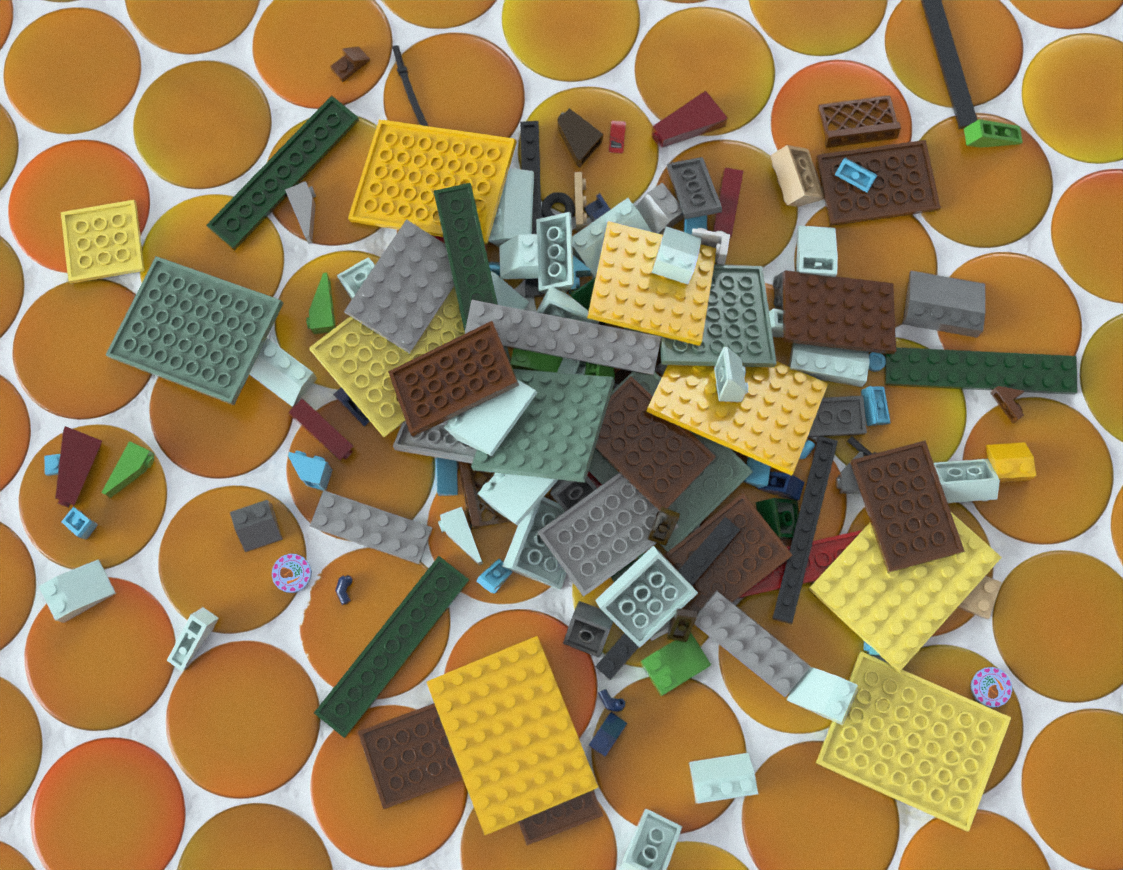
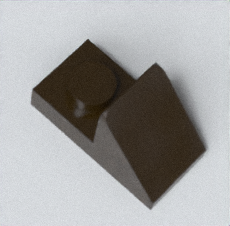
(663, 526)
(681, 625)

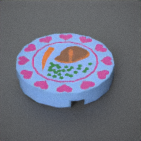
(291, 573)
(991, 687)

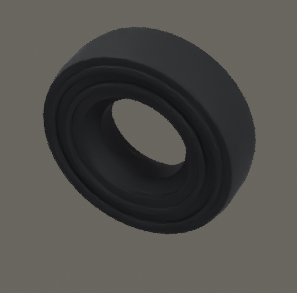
(557, 197)

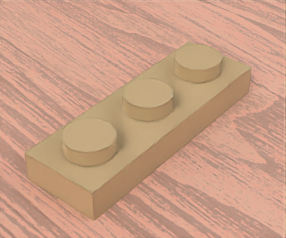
(580, 201)

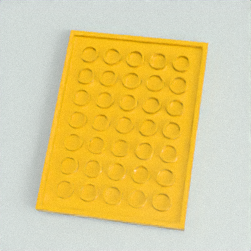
(415, 160)
(766, 425)
(511, 735)

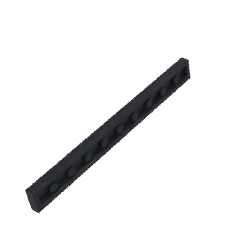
(531, 161)
(805, 530)
(691, 571)

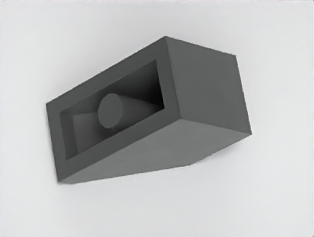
(846, 479)

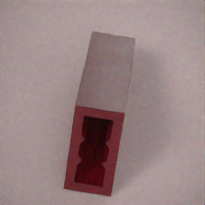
(690, 120)
(728, 198)
(321, 430)
(74, 464)

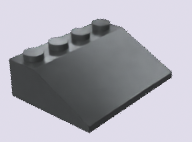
(945, 304)

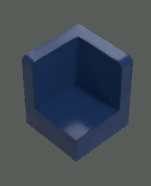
(597, 208)

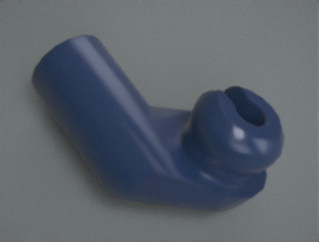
(342, 584)
(611, 703)

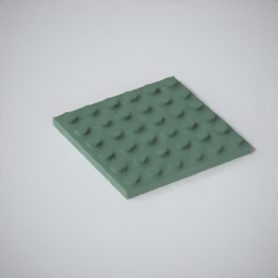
(734, 319)
(556, 430)

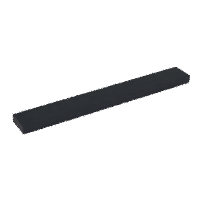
(949, 62)

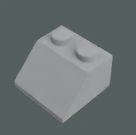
(660, 209)

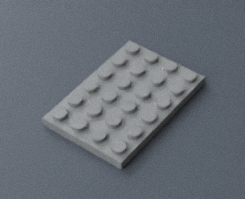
(404, 287)
(601, 533)

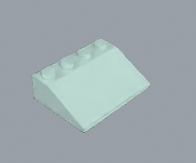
(589, 241)
(491, 421)
(515, 494)
(529, 553)
(646, 596)

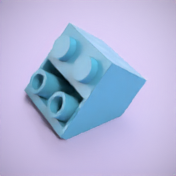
(312, 471)

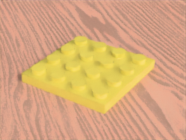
(102, 241)

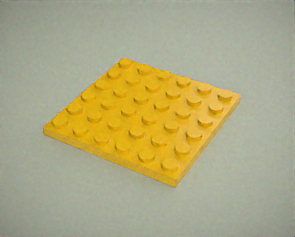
(639, 300)

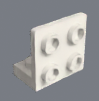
(717, 240)

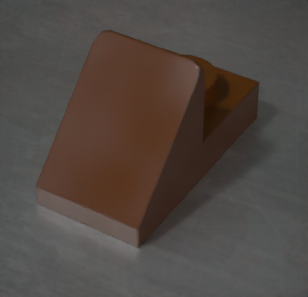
(351, 62)
(1005, 399)

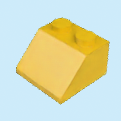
(1011, 461)

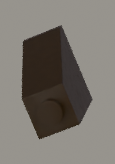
(578, 136)

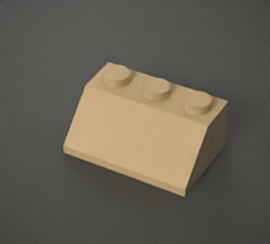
(797, 176)

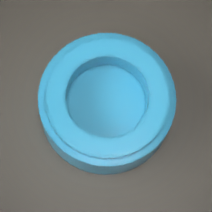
(876, 361)

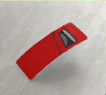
(617, 136)

